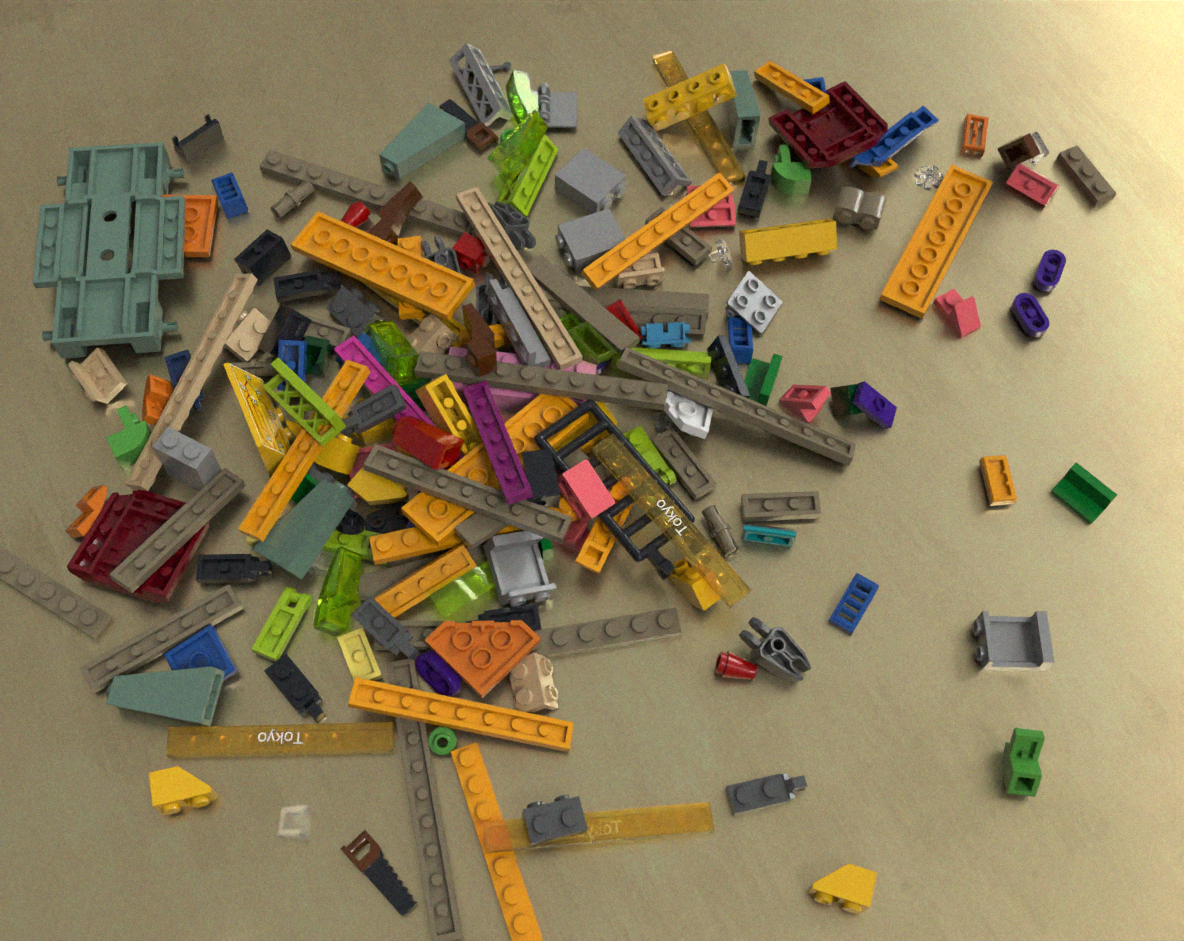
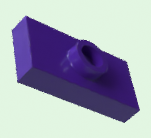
(874, 405)

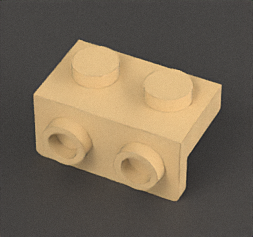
(643, 272)
(247, 335)
(432, 336)
(98, 376)
(533, 684)

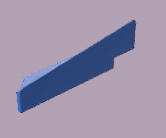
(896, 138)

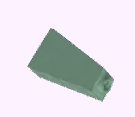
(743, 111)
(421, 140)
(306, 528)
(172, 694)

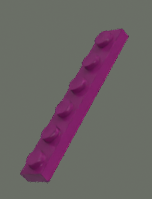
(497, 443)

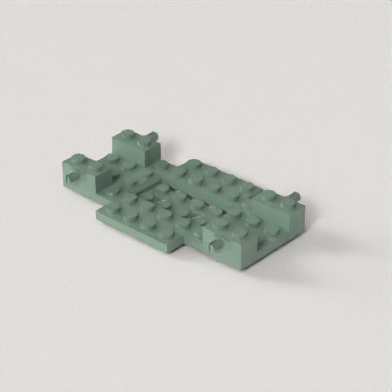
(98, 297)

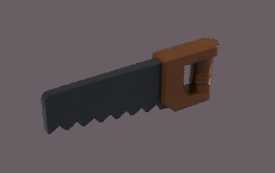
(473, 128)
(380, 873)

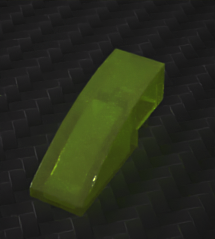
(520, 97)
(588, 340)
(463, 590)
(338, 592)

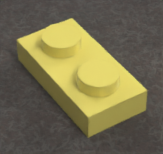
(359, 655)

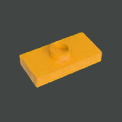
(998, 480)

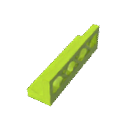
(526, 185)
(688, 361)
(302, 390)

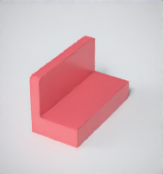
(1032, 184)
(584, 491)

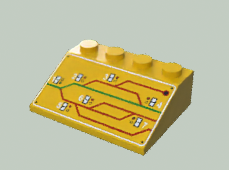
(261, 416)

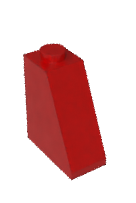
(427, 442)

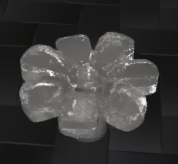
(928, 177)
(722, 253)
(664, 422)

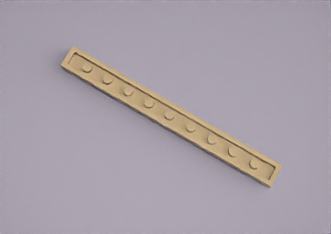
(520, 279)
(193, 377)

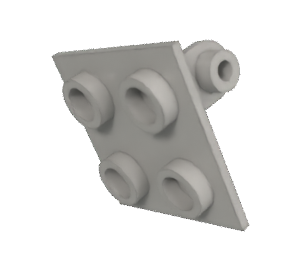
(557, 108)
(753, 302)

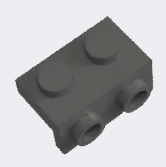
(354, 310)
(554, 819)

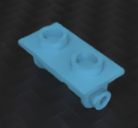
(674, 336)

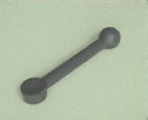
(506, 66)

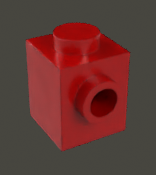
(471, 253)

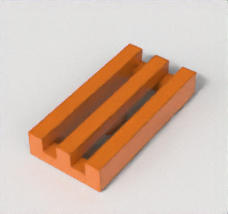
(973, 147)

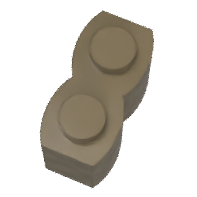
(859, 208)

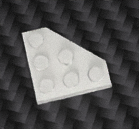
(688, 414)

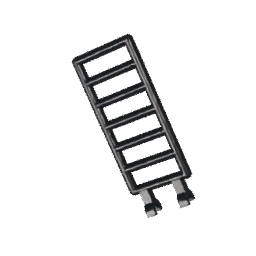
(650, 551)

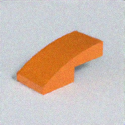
(155, 398)
(91, 506)

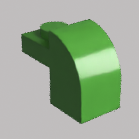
(789, 176)
(129, 442)
(1021, 762)

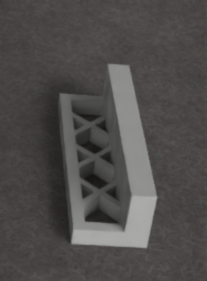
(482, 80)
(653, 155)
(517, 326)

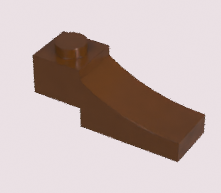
(1018, 150)
(395, 213)
(481, 350)

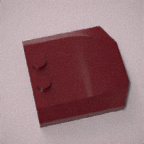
(833, 132)
(119, 531)

